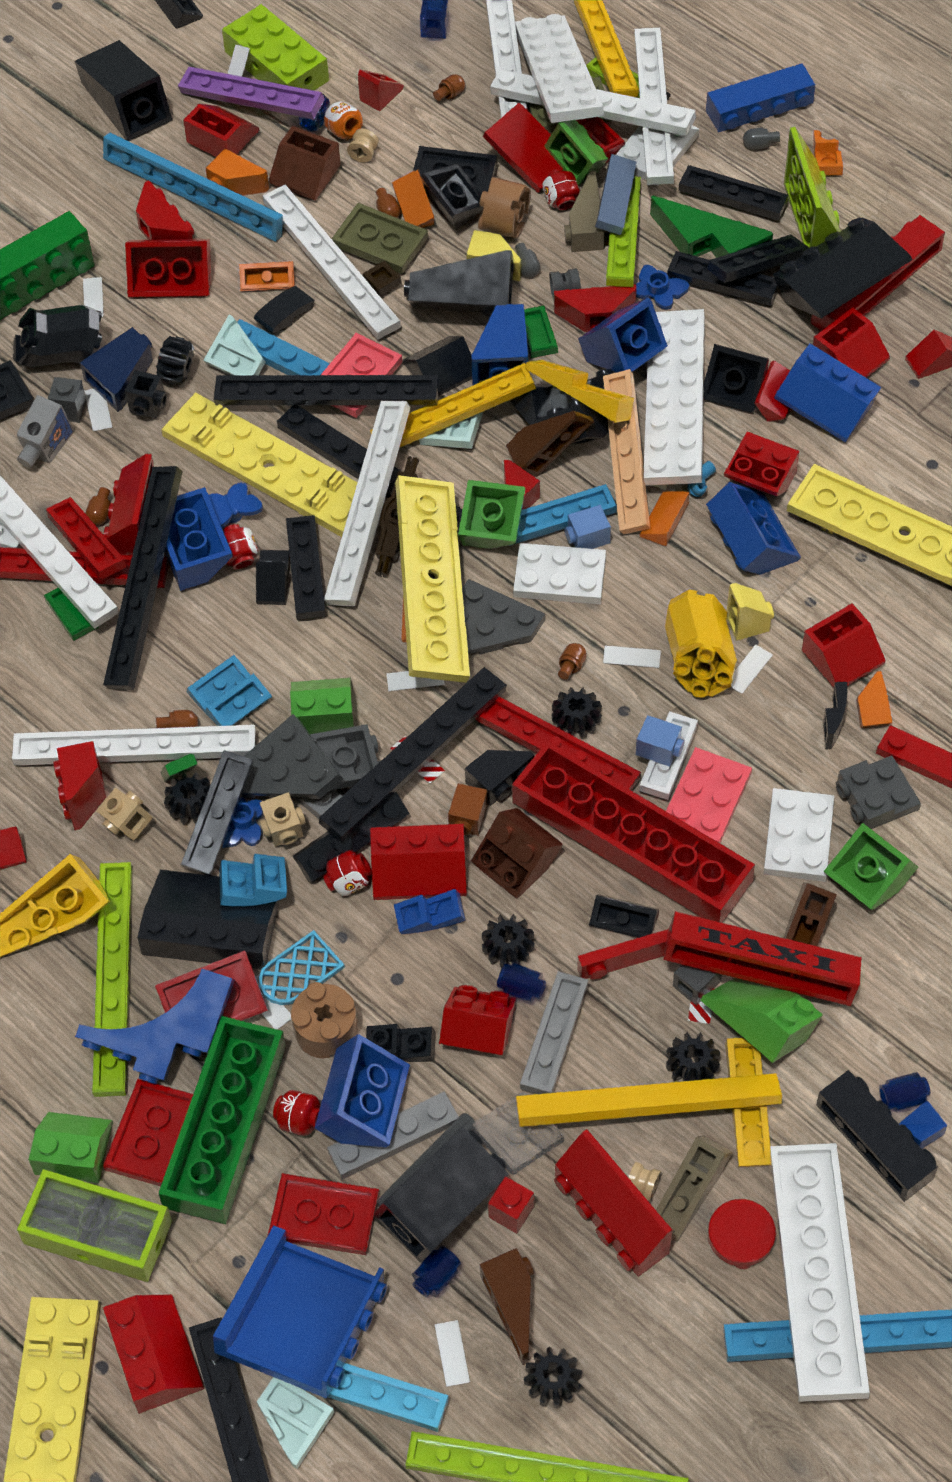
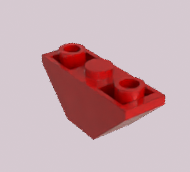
(158, 218)
(591, 306)

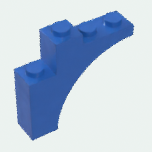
(155, 1043)

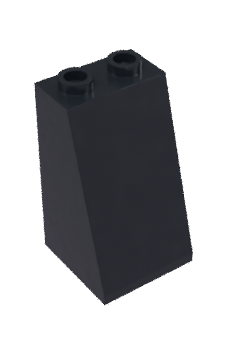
(125, 89)
(463, 285)
(441, 1193)

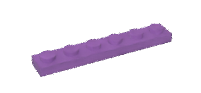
(251, 92)

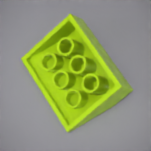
(807, 193)

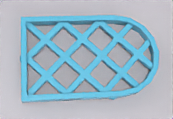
(338, 966)

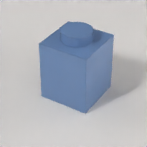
(588, 528)
(659, 741)

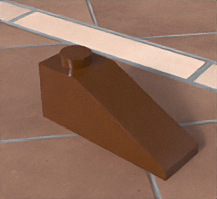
(544, 441)
(809, 914)
(509, 1288)

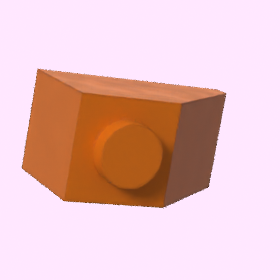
(237, 174)

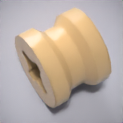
(362, 145)
(645, 1180)

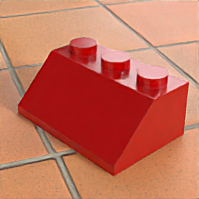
(168, 267)
(128, 504)
(417, 861)
(153, 1350)

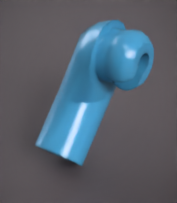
(699, 489)

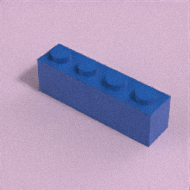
(760, 97)

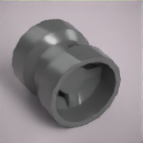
(563, 281)

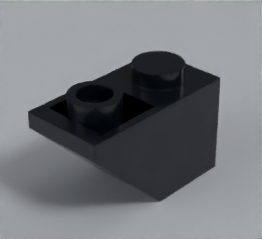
(497, 772)

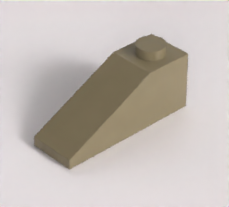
(583, 217)
(692, 1183)

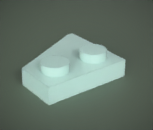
(234, 352)
(457, 435)
(294, 1417)

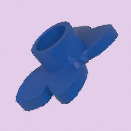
(657, 285)
(235, 504)
(244, 824)

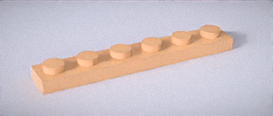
(627, 460)

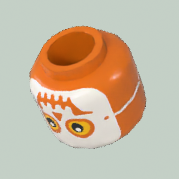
(343, 120)

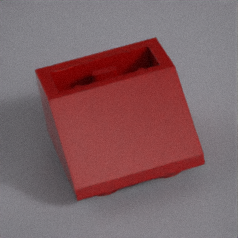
(217, 129)
(853, 342)
(763, 464)
(843, 646)
(80, 782)
(477, 1019)

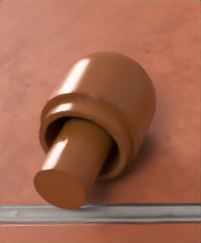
(450, 87)
(387, 203)
(98, 507)
(571, 660)
(177, 719)

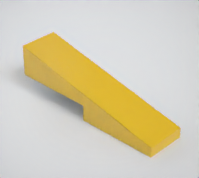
(574, 383)
(749, 1123)

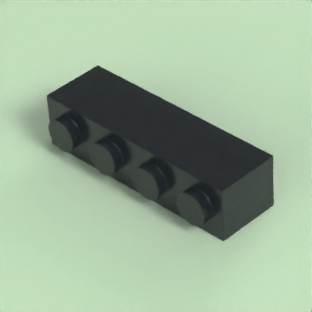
(877, 1135)

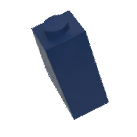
(113, 366)

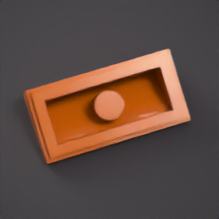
(413, 200)
(266, 276)
(666, 516)

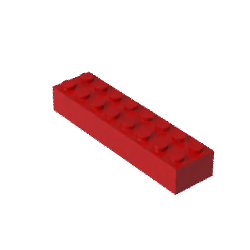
(633, 833)

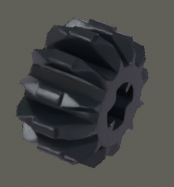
(175, 360)
(577, 712)
(178, 796)
(496, 936)
(702, 1053)
(540, 1381)

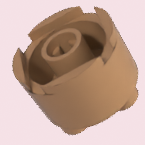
(504, 207)
(323, 1019)

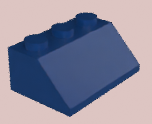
(827, 392)
(751, 529)
(196, 540)
(362, 1094)

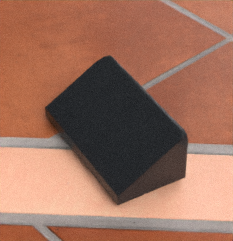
(180, 11)
(623, 916)

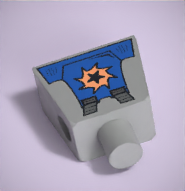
(43, 432)

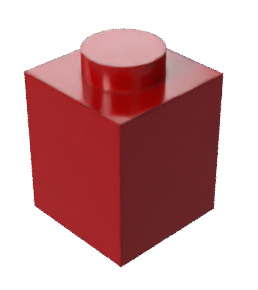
(511, 1205)

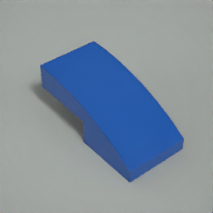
(429, 914)

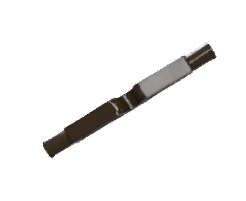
(389, 543)

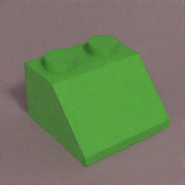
(575, 150)
(490, 514)
(323, 704)
(870, 868)
(70, 1146)

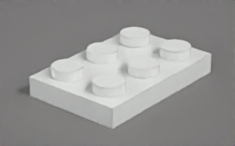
(634, 148)
(559, 573)
(799, 834)

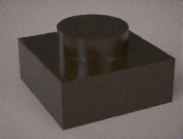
(382, 278)

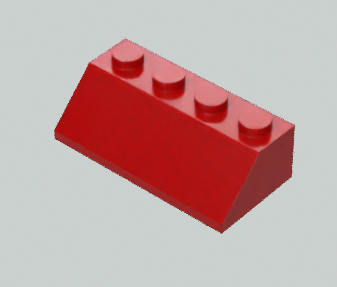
(613, 1204)

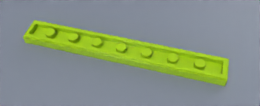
(112, 975)
(504, 1464)

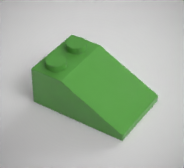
(764, 1015)

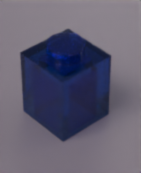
(434, 18)

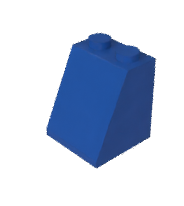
(625, 338)
(501, 343)

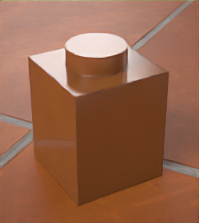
(468, 808)

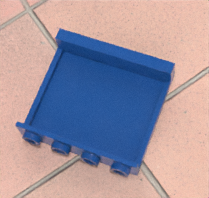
(298, 1315)

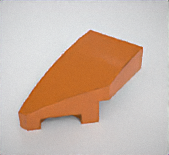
(827, 154)
(874, 703)

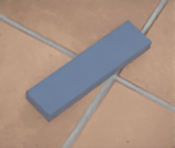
(616, 194)

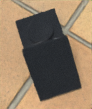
(272, 577)

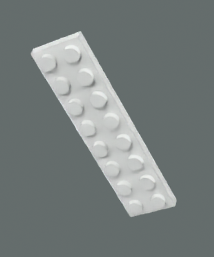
(558, 69)
(676, 402)
(818, 1273)

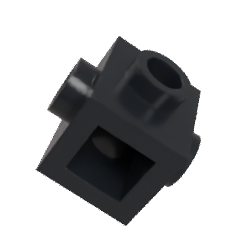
(145, 394)

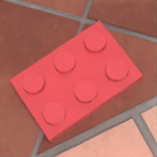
(362, 357)
(709, 792)

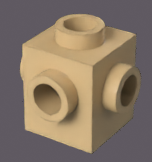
(119, 810)
(281, 820)

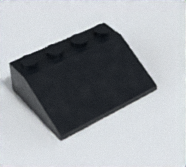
(840, 268)
(190, 924)

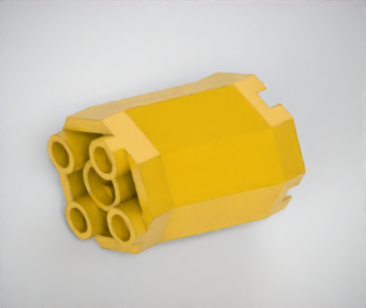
(700, 643)

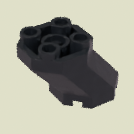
(57, 335)

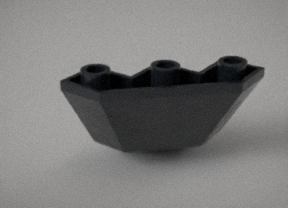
(551, 402)

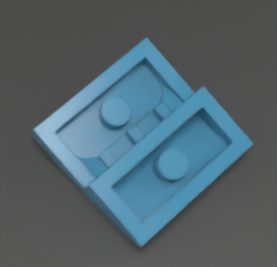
(228, 693)
(253, 883)

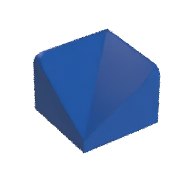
(925, 1124)

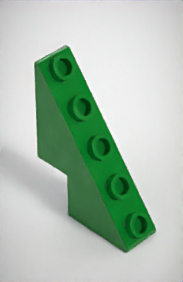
(701, 232)

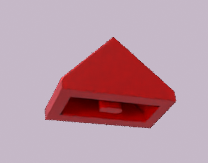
(377, 89)
(931, 354)
(517, 476)

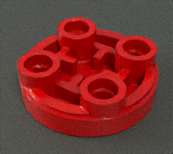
(741, 1233)

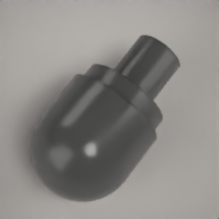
(759, 138)
(529, 262)

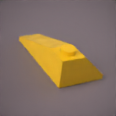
(52, 905)

